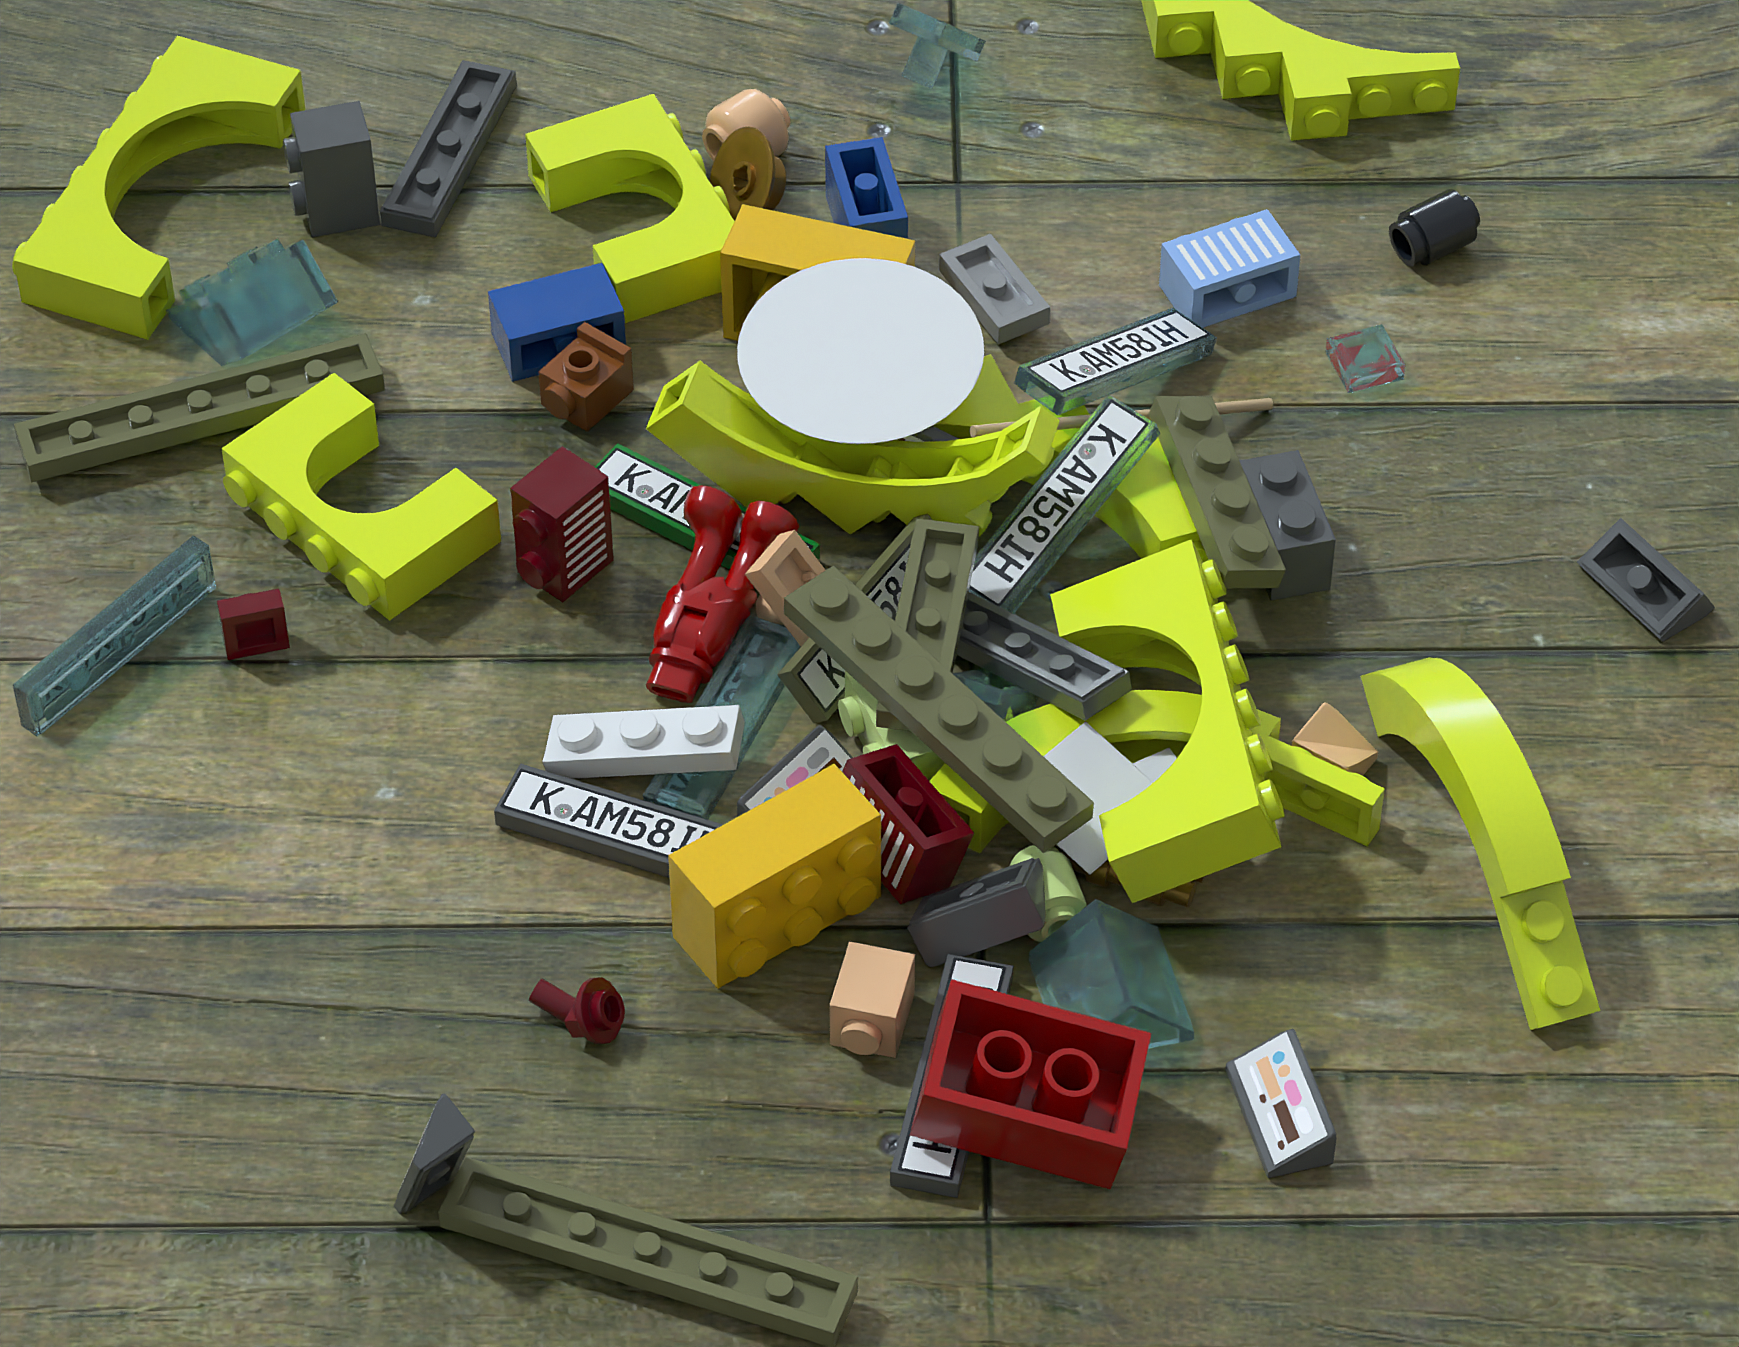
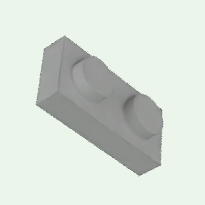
(994, 288)

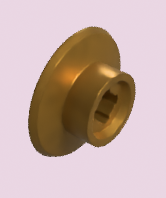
(748, 171)

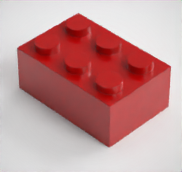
(1031, 1084)

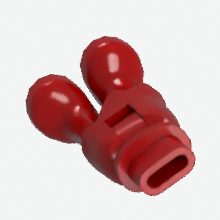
(707, 610)

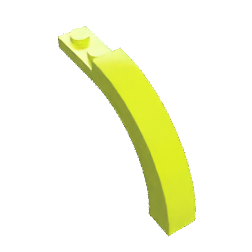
(1160, 719)
(1506, 819)

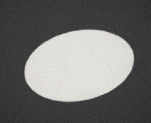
(860, 351)

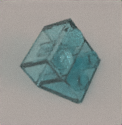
(252, 300)

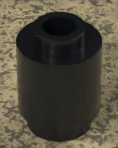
(1434, 228)

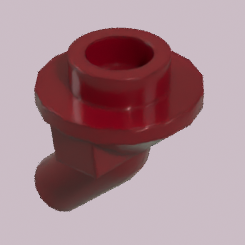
(593, 1013)

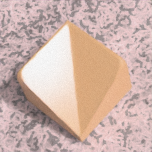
(1336, 741)

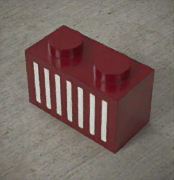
(562, 524)
(919, 829)

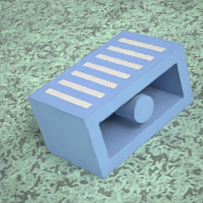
(1229, 269)

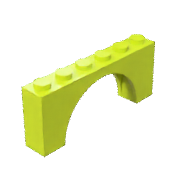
(189, 101)
(1213, 798)

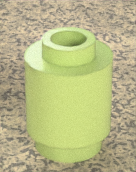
(1061, 889)

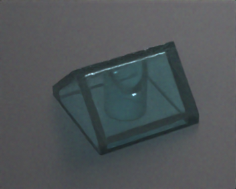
(1113, 971)

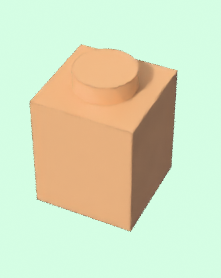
(872, 1000)

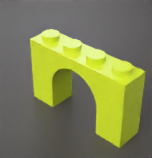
(640, 152)
(380, 556)

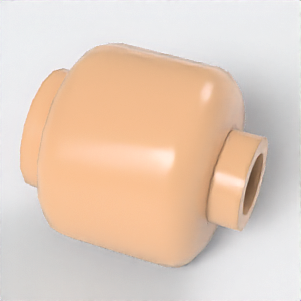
(747, 109)

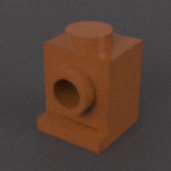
(587, 378)

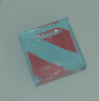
(1365, 358)

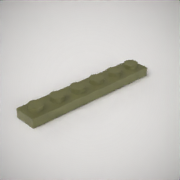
(189, 408)
(939, 709)
(649, 1252)

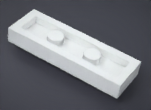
(645, 742)

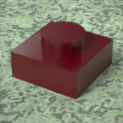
(253, 624)

